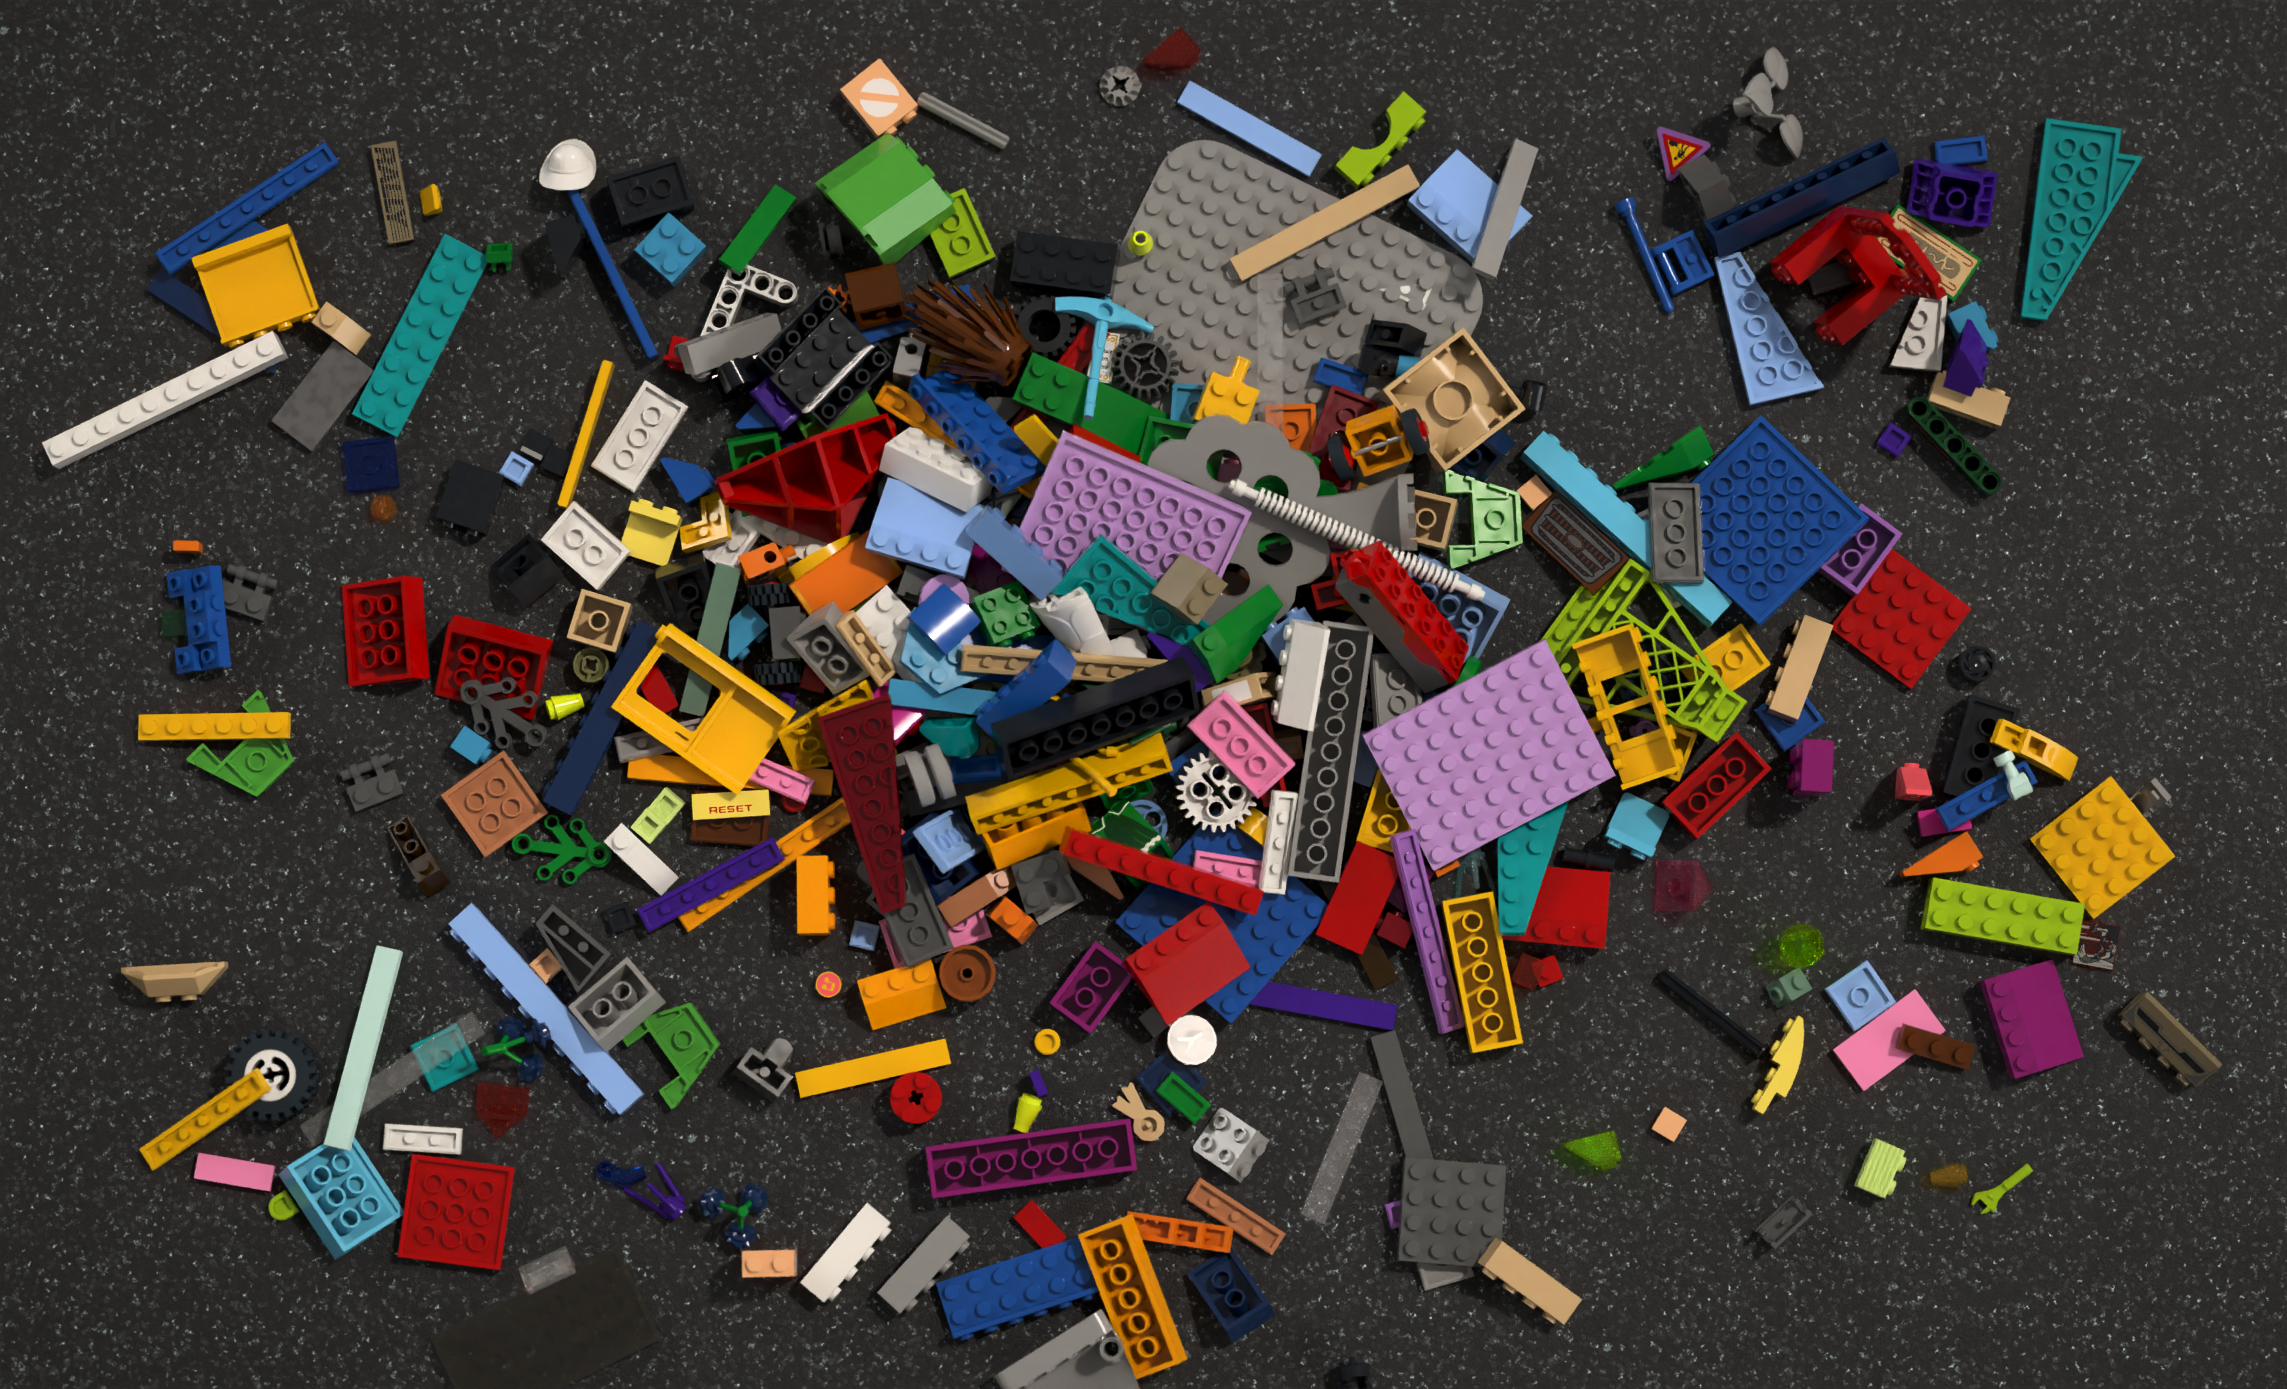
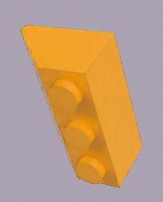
(901, 994)

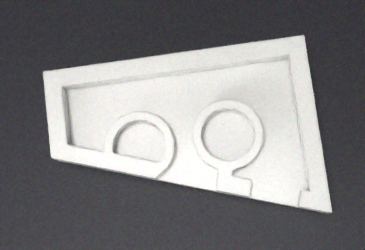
(1923, 337)

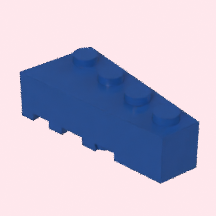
(1030, 687)

